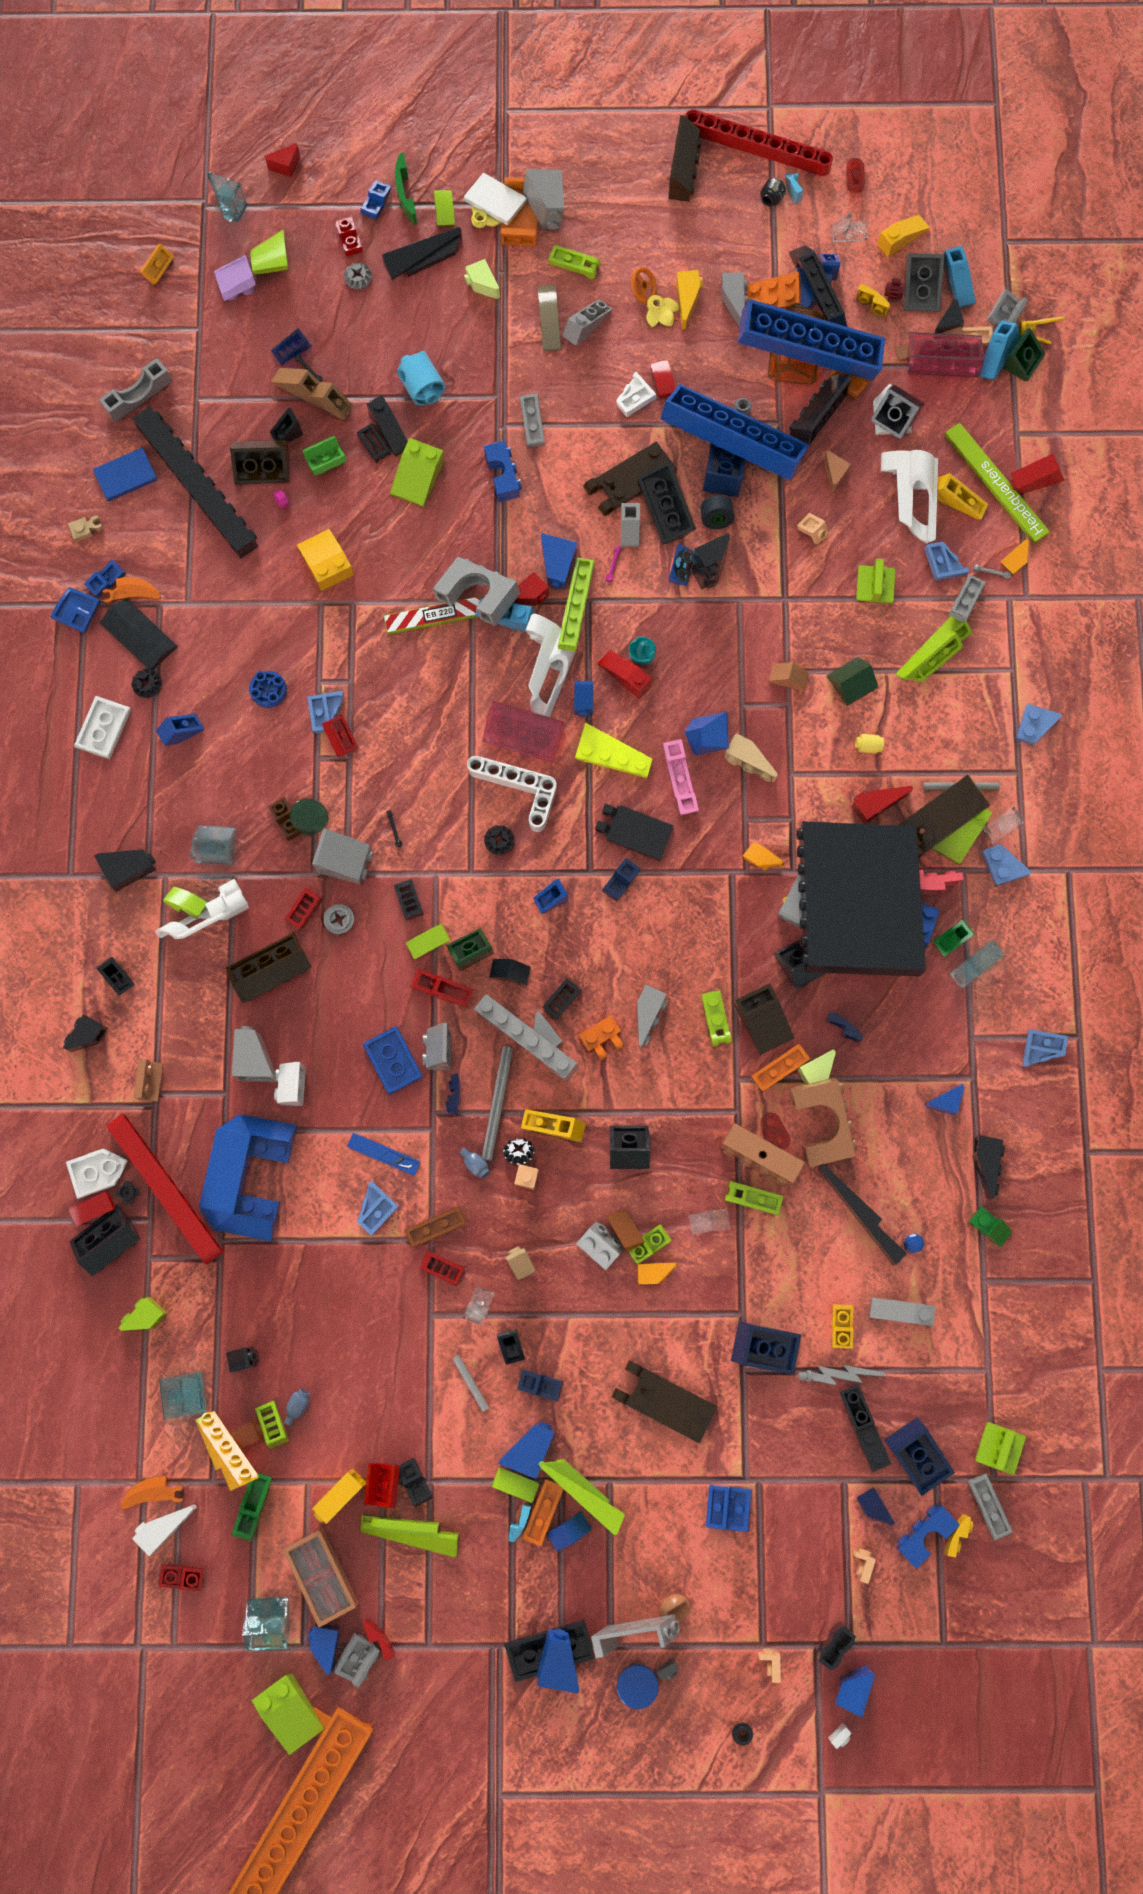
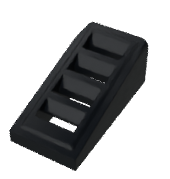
(413, 913)
(572, 985)

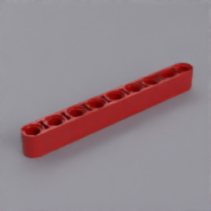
(761, 143)
(165, 1189)

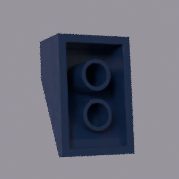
(723, 472)
(766, 1348)
(919, 1456)

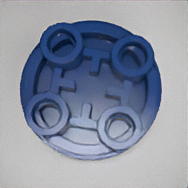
(267, 689)
(637, 1686)

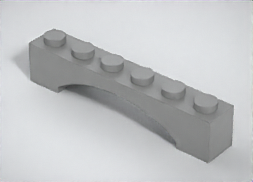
(527, 1038)

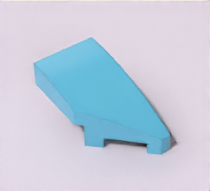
(793, 187)
(516, 1529)

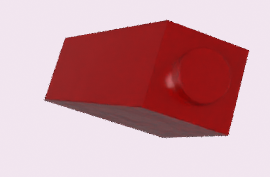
(1037, 475)

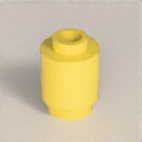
(869, 743)

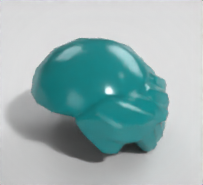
(642, 650)

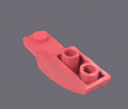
(936, 883)

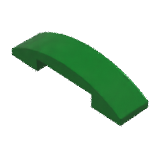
(406, 204)

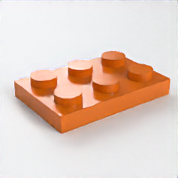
(777, 291)

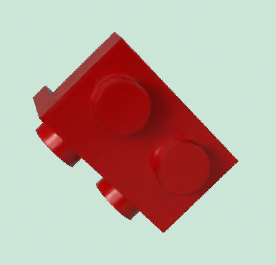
(382, 1485)

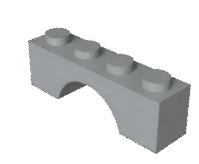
(152, 380)

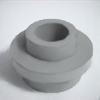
(743, 402)

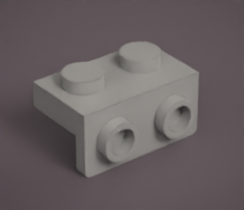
(1006, 308)
(600, 1245)
(357, 1659)

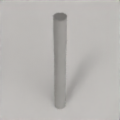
(945, 785)

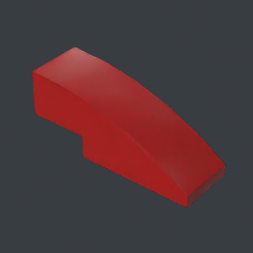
(441, 988)

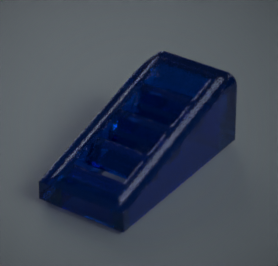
(292, 338)

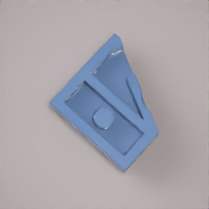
(323, 708)
(1003, 865)

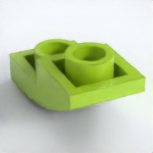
(444, 208)
(186, 901)
(428, 941)
(653, 1241)
(515, 1485)

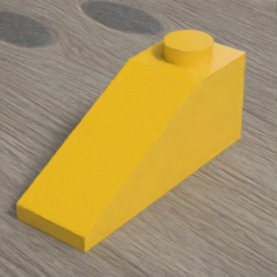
(901, 234)
(688, 291)
(960, 497)
(553, 1125)

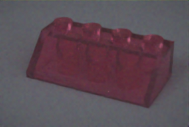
(945, 354)
(523, 731)

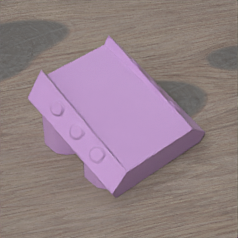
(235, 279)

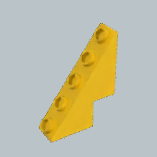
(225, 1451)

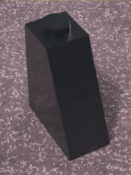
(125, 866)

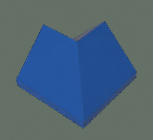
(708, 733)
(855, 1690)

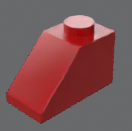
(532, 591)

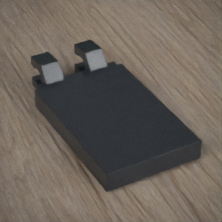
(635, 831)

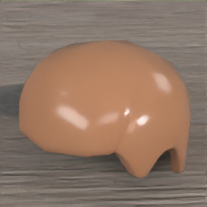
(675, 1605)

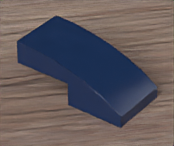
(621, 879)
(849, 1030)
(540, 1385)

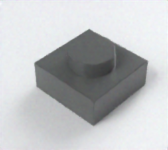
(667, 1670)

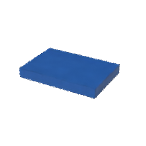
(125, 474)
(392, 1060)

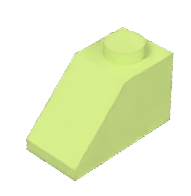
(482, 279)
(818, 1069)

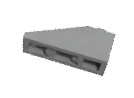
(902, 1311)

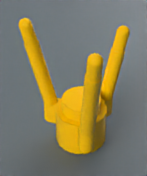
(1032, 324)

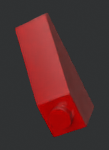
(626, 673)
(875, 802)

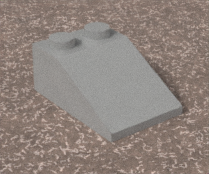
(437, 1047)

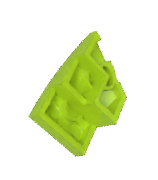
(270, 255)

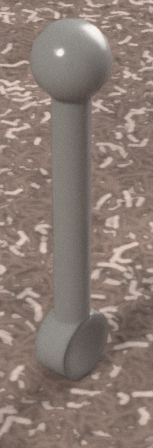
(1006, 575)

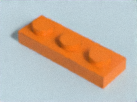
(780, 1068)
(543, 1512)

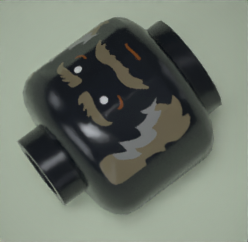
(772, 192)

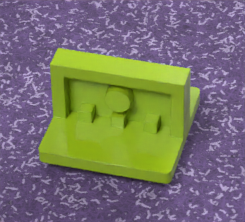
(875, 583)
(1000, 1448)

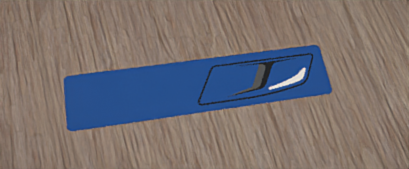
(383, 1154)

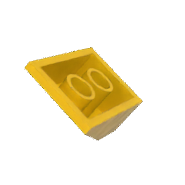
(325, 559)

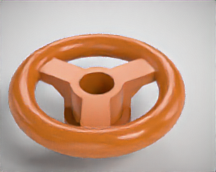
(639, 286)

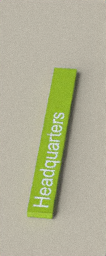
(996, 483)

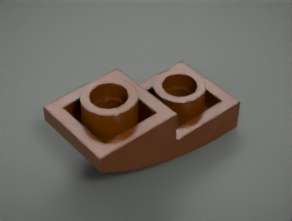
(281, 812)

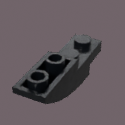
(864, 1428)

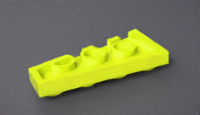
(609, 752)

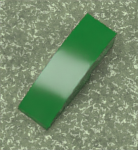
(252, 1508)

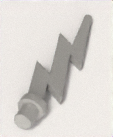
(827, 1373)

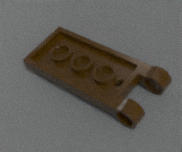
(624, 477)
(947, 813)
(667, 1403)

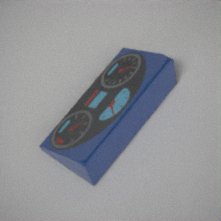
(681, 565)

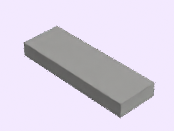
(532, 420)
(967, 598)
(989, 1506)

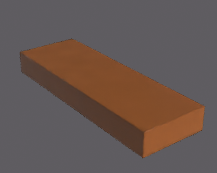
(435, 1227)

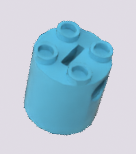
(420, 378)

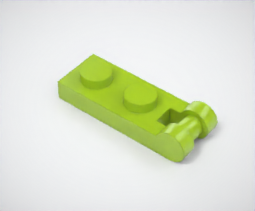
(574, 261)
(716, 1017)
(754, 1198)

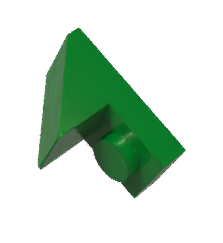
(954, 937)
(990, 1226)

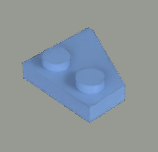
(943, 562)
(1035, 723)
(1043, 1046)
(375, 1209)

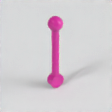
(609, 577)

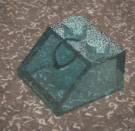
(228, 196)
(182, 1395)

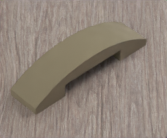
(549, 318)

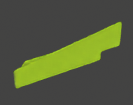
(936, 650)
(584, 1493)
(412, 1532)

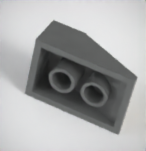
(923, 282)

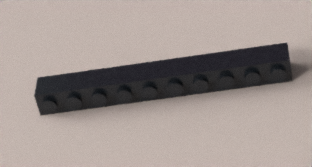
(195, 482)

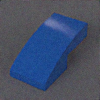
(376, 199)
(105, 578)

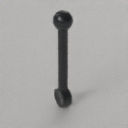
(298, 358)
(398, 843)

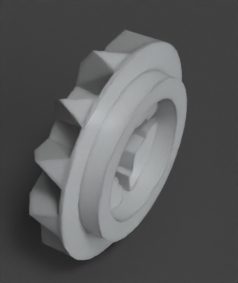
(357, 282)
(342, 911)

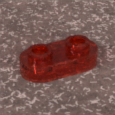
(855, 177)
(775, 1130)

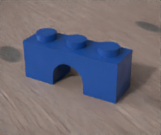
(498, 457)
(912, 1545)

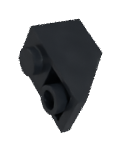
(85, 1034)
(242, 1359)

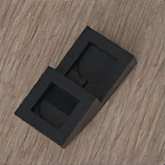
(414, 1482)

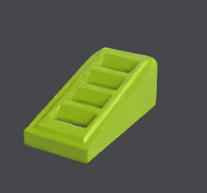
(272, 1443)

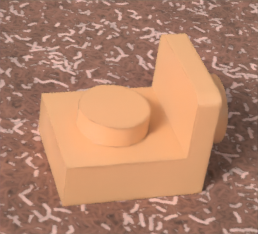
(814, 527)
(864, 1569)
(773, 1667)

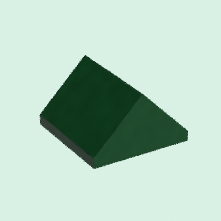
(1025, 356)
(853, 680)
(470, 949)

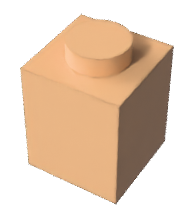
(526, 1177)

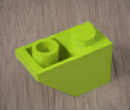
(145, 1316)

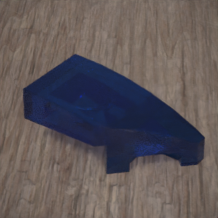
(874, 1507)

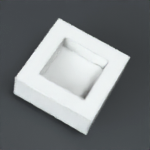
(840, 1736)

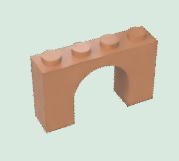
(839, 1143)

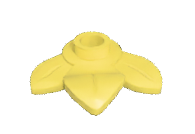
(486, 220)
(661, 313)

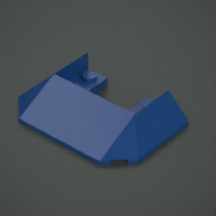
(227, 1171)

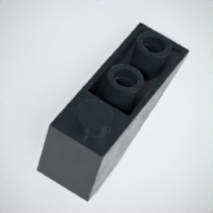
(987, 1161)

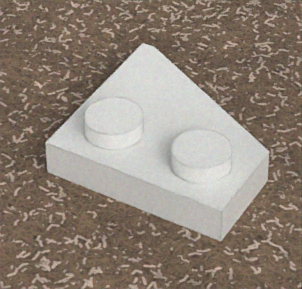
(635, 396)

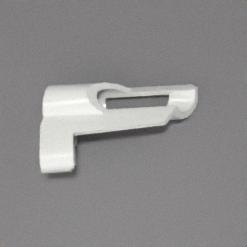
(919, 472)
(547, 634)
(224, 907)

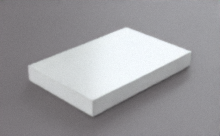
(495, 199)
(102, 727)

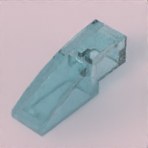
(977, 964)

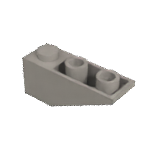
(732, 294)
(585, 322)
(648, 1007)

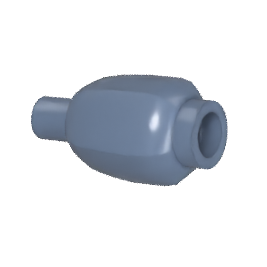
(475, 1163)
(297, 1406)

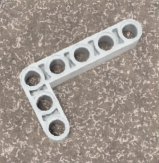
(518, 783)

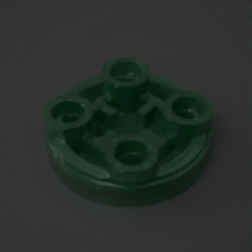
(308, 816)

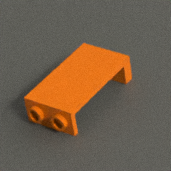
(523, 227)

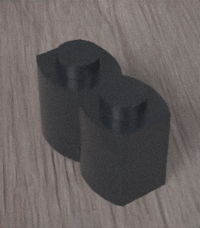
(838, 1642)

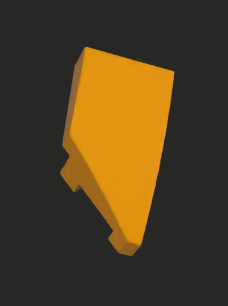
(1017, 558)
(762, 857)
(654, 1273)

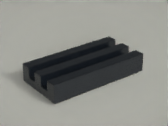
(381, 454)

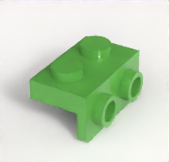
(324, 455)

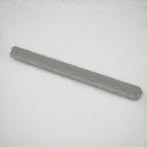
(497, 1103)

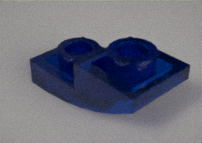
(454, 1100)

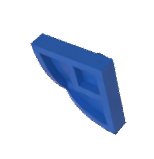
(75, 609)

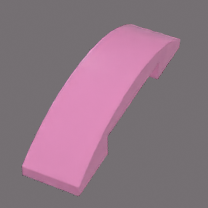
(680, 777)

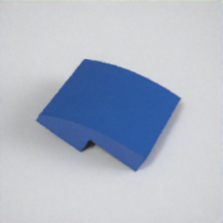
(729, 1508)

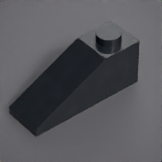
(387, 425)

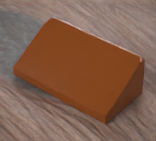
(625, 1230)

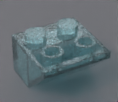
(213, 844)
(266, 1623)

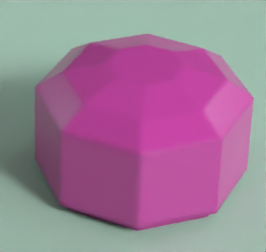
(281, 499)

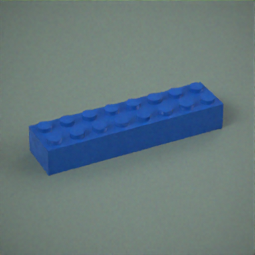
(811, 340)
(734, 431)

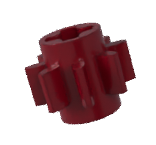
(894, 290)

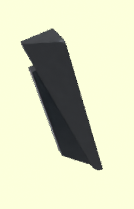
(422, 253)

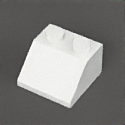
(290, 1084)

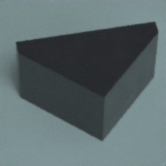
(951, 319)
(287, 427)
(510, 971)
(115, 975)
(511, 1346)

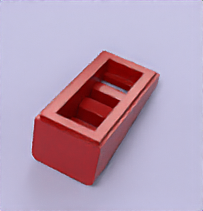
(298, 904)
(437, 1258)

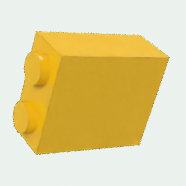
(338, 1496)

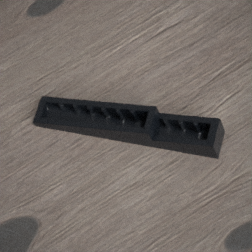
(865, 1216)

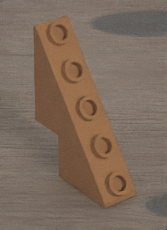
(307, 387)

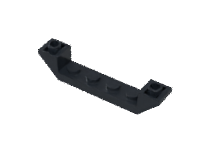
(820, 286)

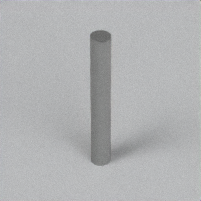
(470, 1383)

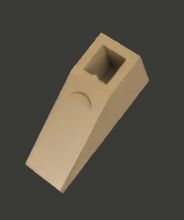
(747, 755)
(520, 1262)

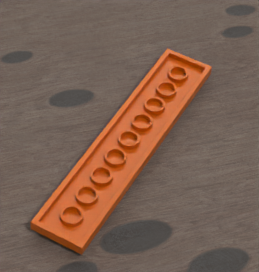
(303, 1805)

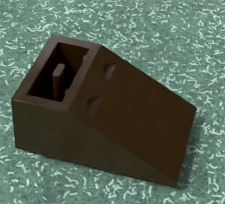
(764, 1019)

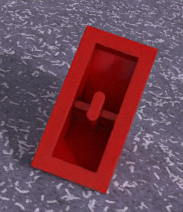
(284, 160)

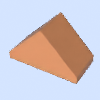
(836, 470)
(789, 675)

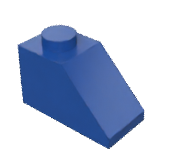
(583, 698)
(179, 728)
(324, 1645)

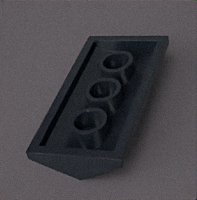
(666, 503)
(138, 634)
(526, 1652)

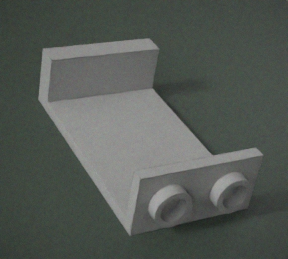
(607, 1638)

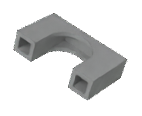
(465, 574)

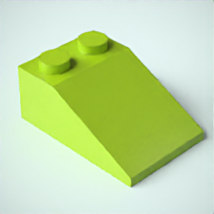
(417, 472)
(958, 843)
(288, 1713)

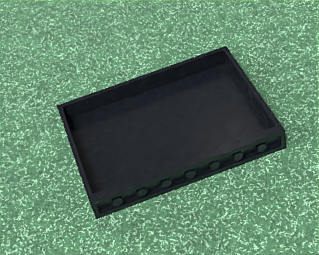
(860, 899)

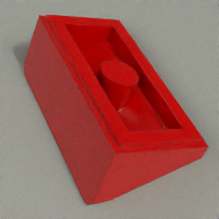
(339, 735)

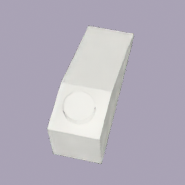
(156, 1532)

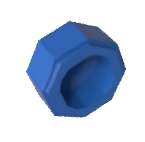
(913, 1243)

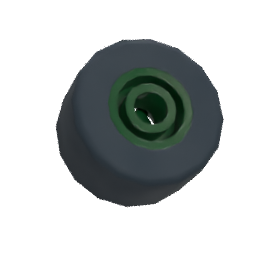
(717, 512)

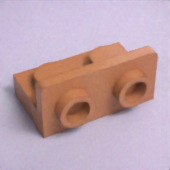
(148, 1080)

